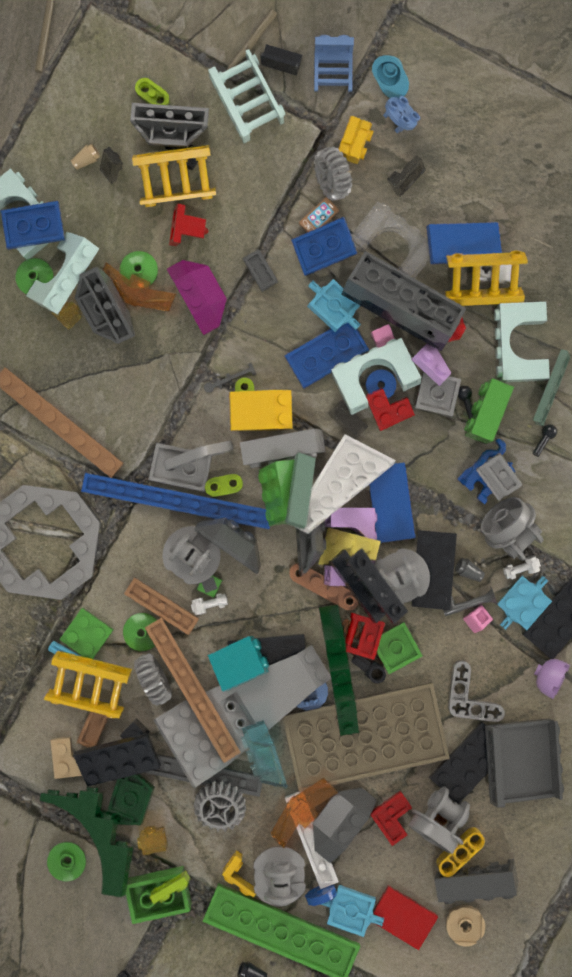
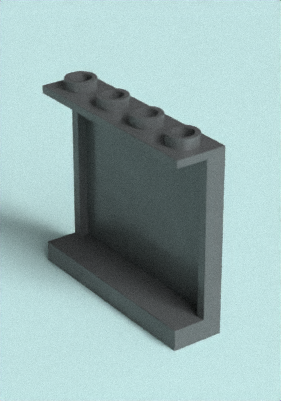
(523, 761)

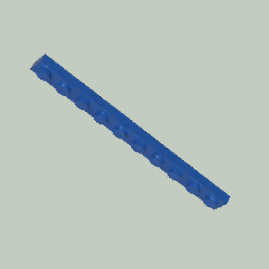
(174, 500)

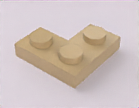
(63, 760)

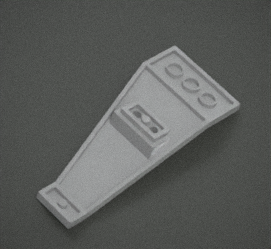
(260, 699)

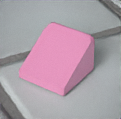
(382, 335)
(478, 619)

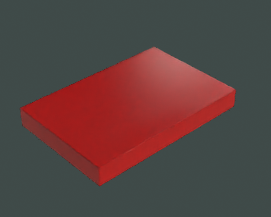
(404, 917)

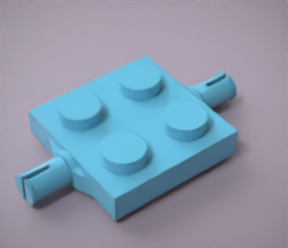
(332, 306)
(524, 602)
(352, 911)

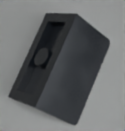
(281, 59)

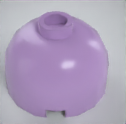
(551, 676)

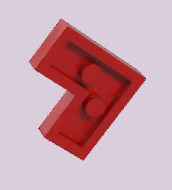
(385, 413)
(387, 817)

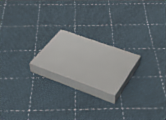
(191, 476)

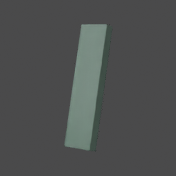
(551, 388)
(300, 491)

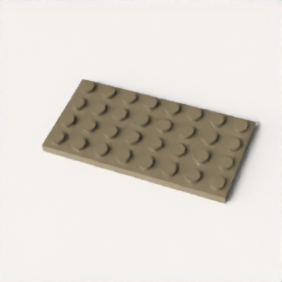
(394, 734)

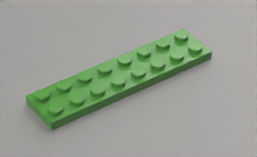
(281, 932)

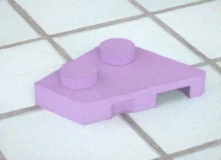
(432, 364)

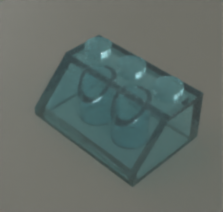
(263, 755)

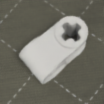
(504, 275)

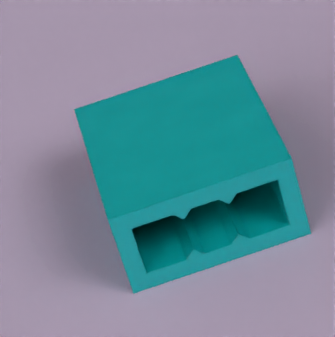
(238, 663)

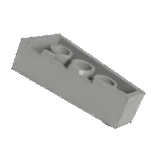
(282, 447)

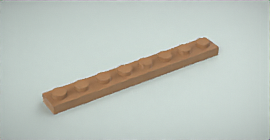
(59, 423)
(192, 690)

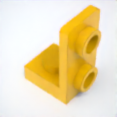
(231, 877)

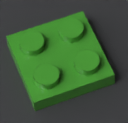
(86, 634)
(397, 648)

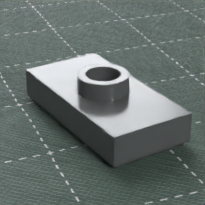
(260, 270)

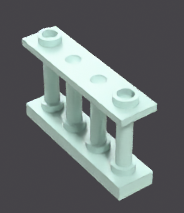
(227, 96)

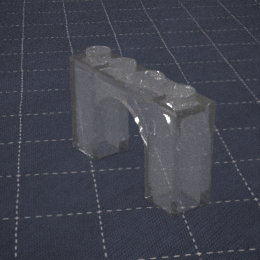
(382, 220)

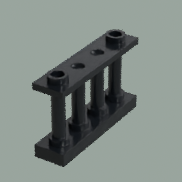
(368, 586)

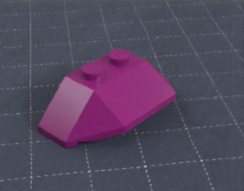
(199, 293)

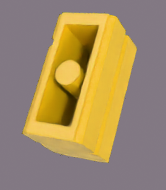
(355, 138)

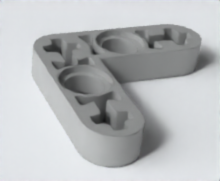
(198, 453)
(462, 698)

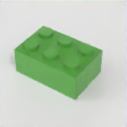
(488, 411)
(276, 490)
(139, 900)

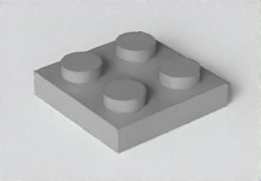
(438, 398)

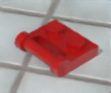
(369, 636)

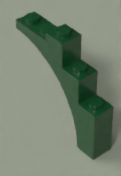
(339, 670)
(114, 856)

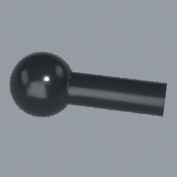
(465, 394)
(549, 432)

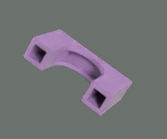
(361, 521)

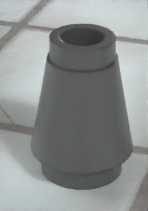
(469, 570)

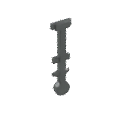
(209, 387)

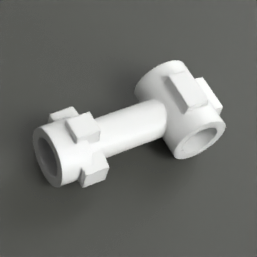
(532, 565)
(199, 606)

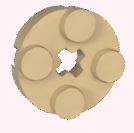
(456, 917)

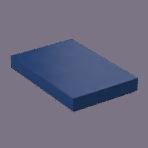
(32, 225)
(324, 246)

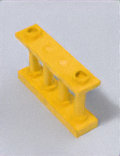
(162, 159)
(494, 294)
(93, 667)

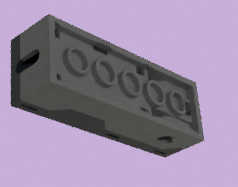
(405, 302)

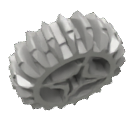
(333, 173)
(152, 679)
(221, 799)

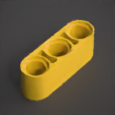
(458, 861)

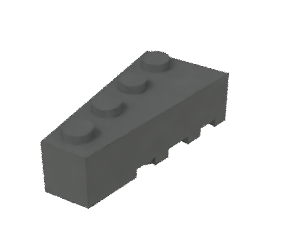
(478, 883)

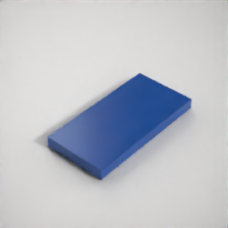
(462, 239)
(321, 354)
(392, 504)

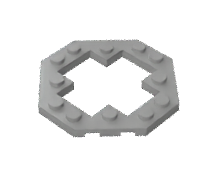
(84, 548)

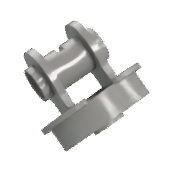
(511, 527)
(191, 556)
(405, 574)
(433, 832)
(279, 876)

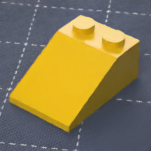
(260, 410)

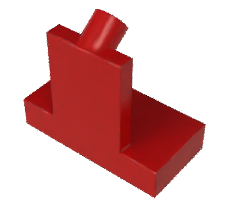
(185, 225)

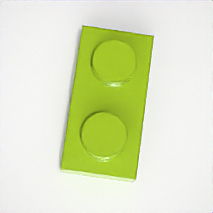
(163, 891)

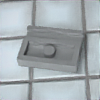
(499, 476)

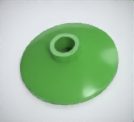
(148, 266)
(41, 268)
(131, 628)
(65, 870)

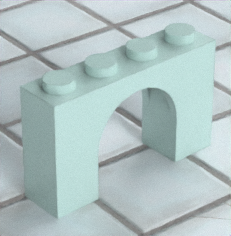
(14, 190)
(56, 292)
(392, 355)
(511, 367)

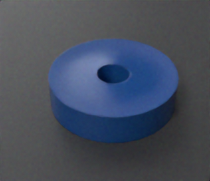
(381, 376)
(319, 896)

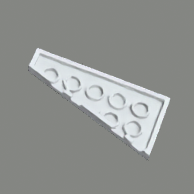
(343, 477)

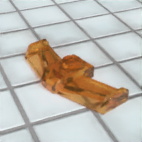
(137, 293)
(301, 810)

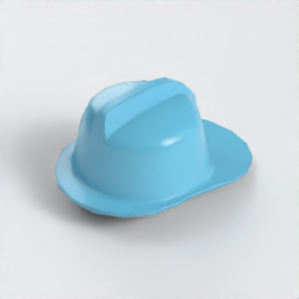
(390, 76)

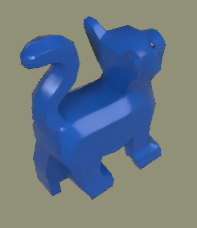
(471, 476)

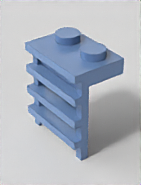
(333, 50)

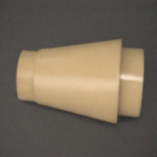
(85, 157)

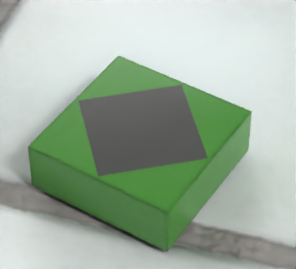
(210, 586)

